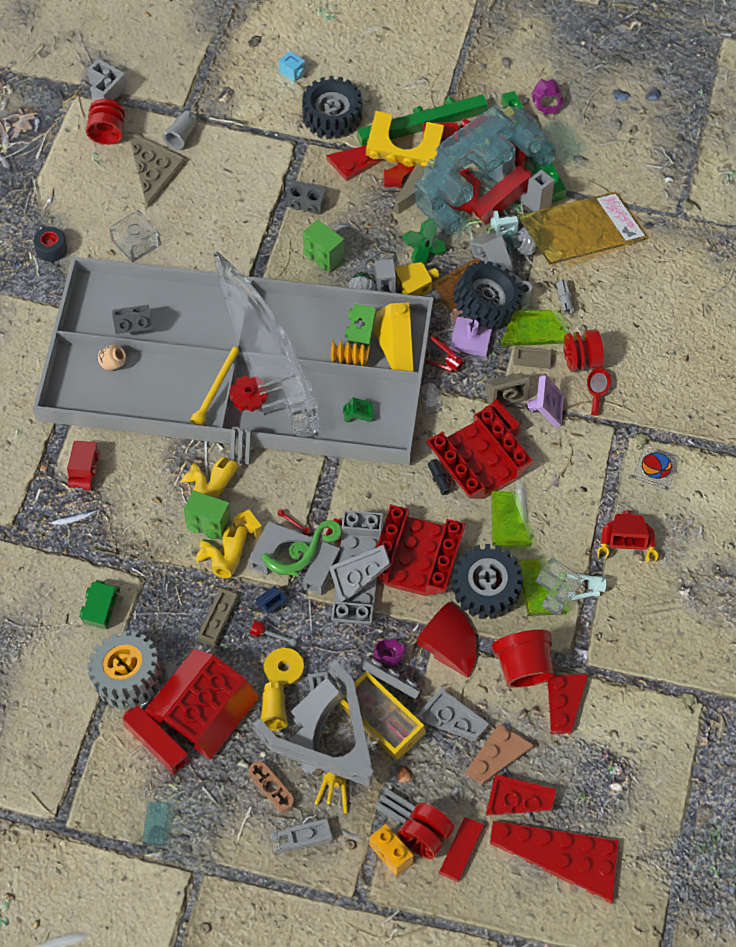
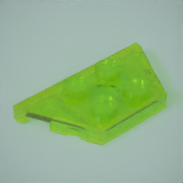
(533, 328)

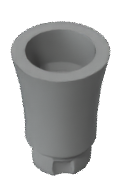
(179, 131)

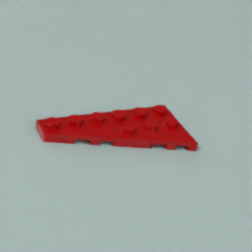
(569, 856)

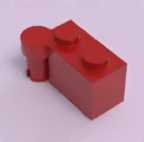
(83, 465)

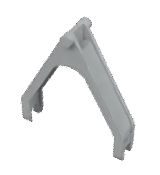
(354, 765)

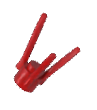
(453, 361)

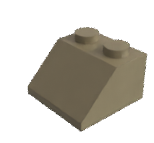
(508, 389)

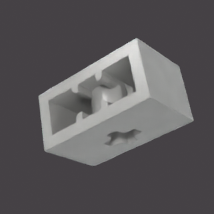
(385, 276)

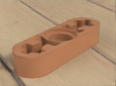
(285, 794)

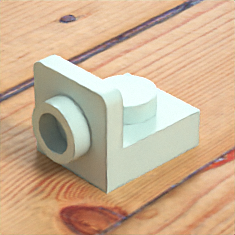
(504, 224)

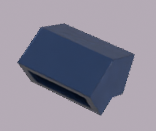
(270, 600)

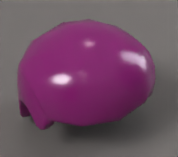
(389, 652)

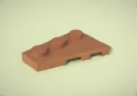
(498, 752)

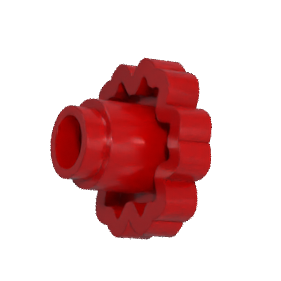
(246, 394)

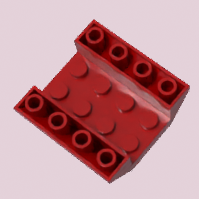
(482, 455)
(418, 552)
(204, 701)

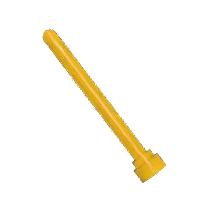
(199, 417)

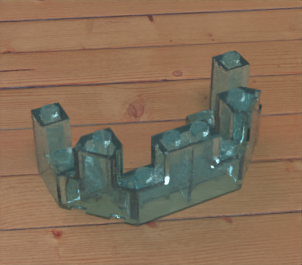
(487, 146)

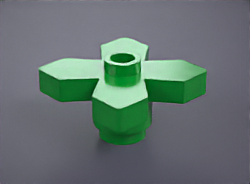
(424, 241)

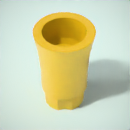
(274, 707)

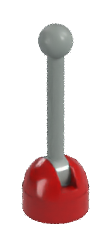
(258, 629)

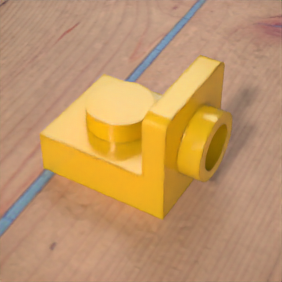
(249, 521)

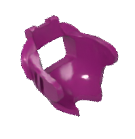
(547, 89)

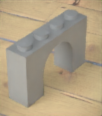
(539, 186)
(278, 539)

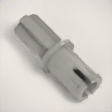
(565, 296)

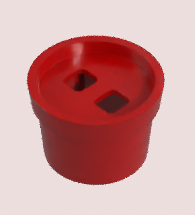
(525, 657)

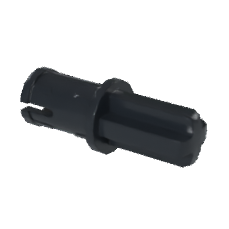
(439, 477)

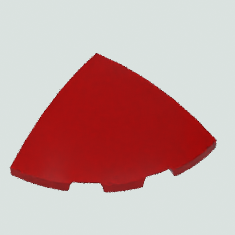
(450, 639)

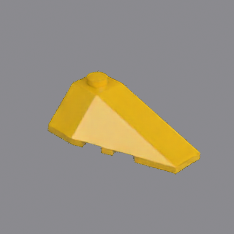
(394, 334)

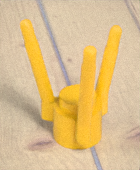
(333, 781)

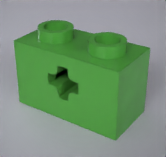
(367, 316)

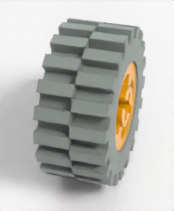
(113, 680)

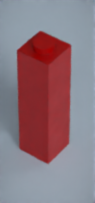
(502, 194)
(155, 739)

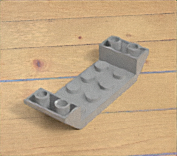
(359, 535)

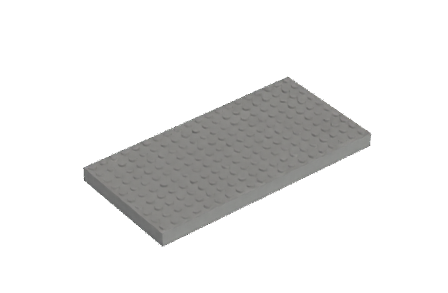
(189, 341)

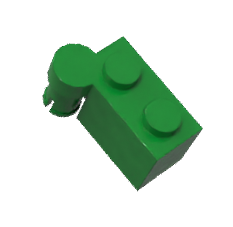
(99, 604)

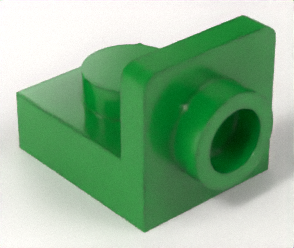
(358, 409)

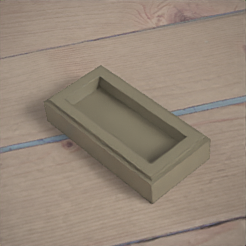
(532, 357)

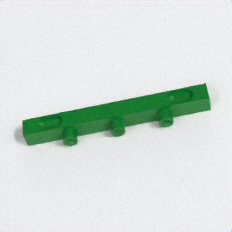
(448, 113)
(559, 190)

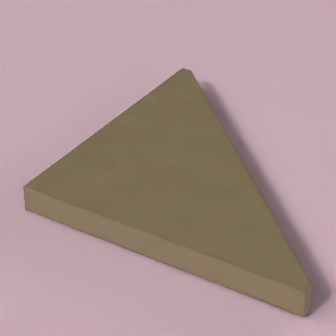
(154, 166)

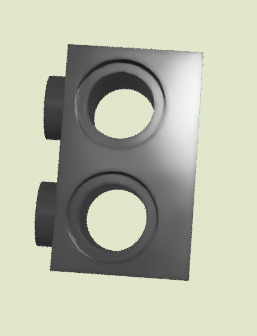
(306, 197)
(132, 319)

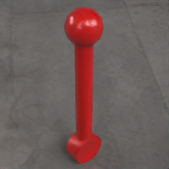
(306, 531)

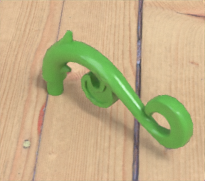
(300, 547)

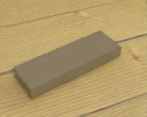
(217, 617)

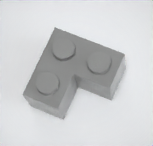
(106, 81)
(493, 249)

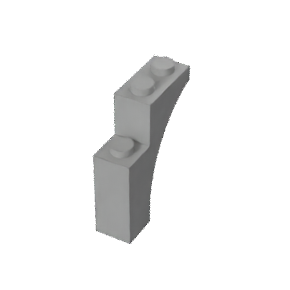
(311, 716)

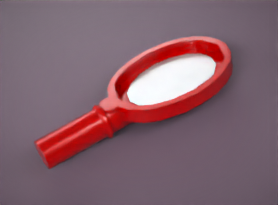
(598, 385)

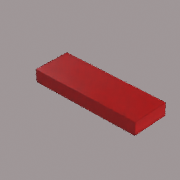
(461, 849)

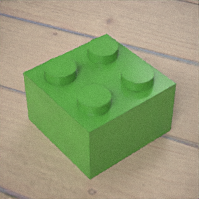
(323, 246)
(207, 515)

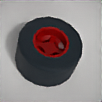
(50, 244)

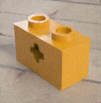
(391, 850)

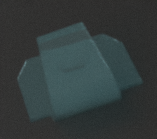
(508, 236)

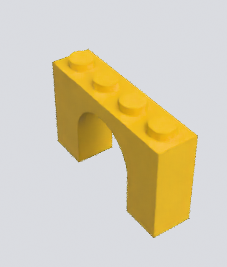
(381, 147)

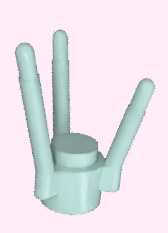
(595, 583)

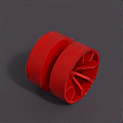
(425, 830)

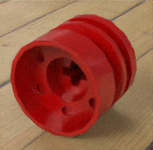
(105, 121)
(584, 349)

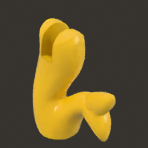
(220, 477)
(233, 545)

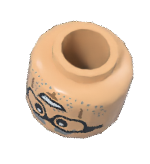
(111, 357)

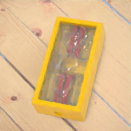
(385, 717)

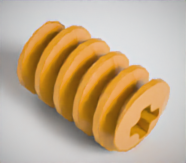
(349, 354)

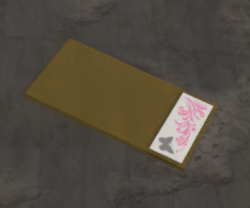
(582, 227)

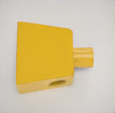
(415, 279)

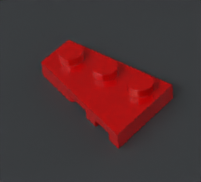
(352, 162)
(564, 700)
(518, 797)

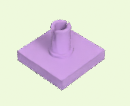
(470, 338)
(548, 401)

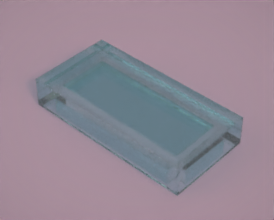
(155, 824)

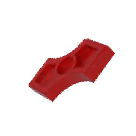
(395, 176)

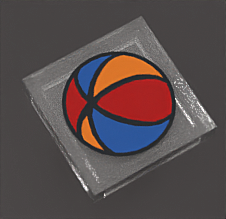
(656, 467)

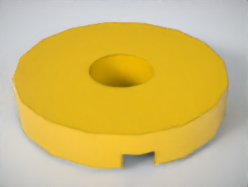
(288, 657)

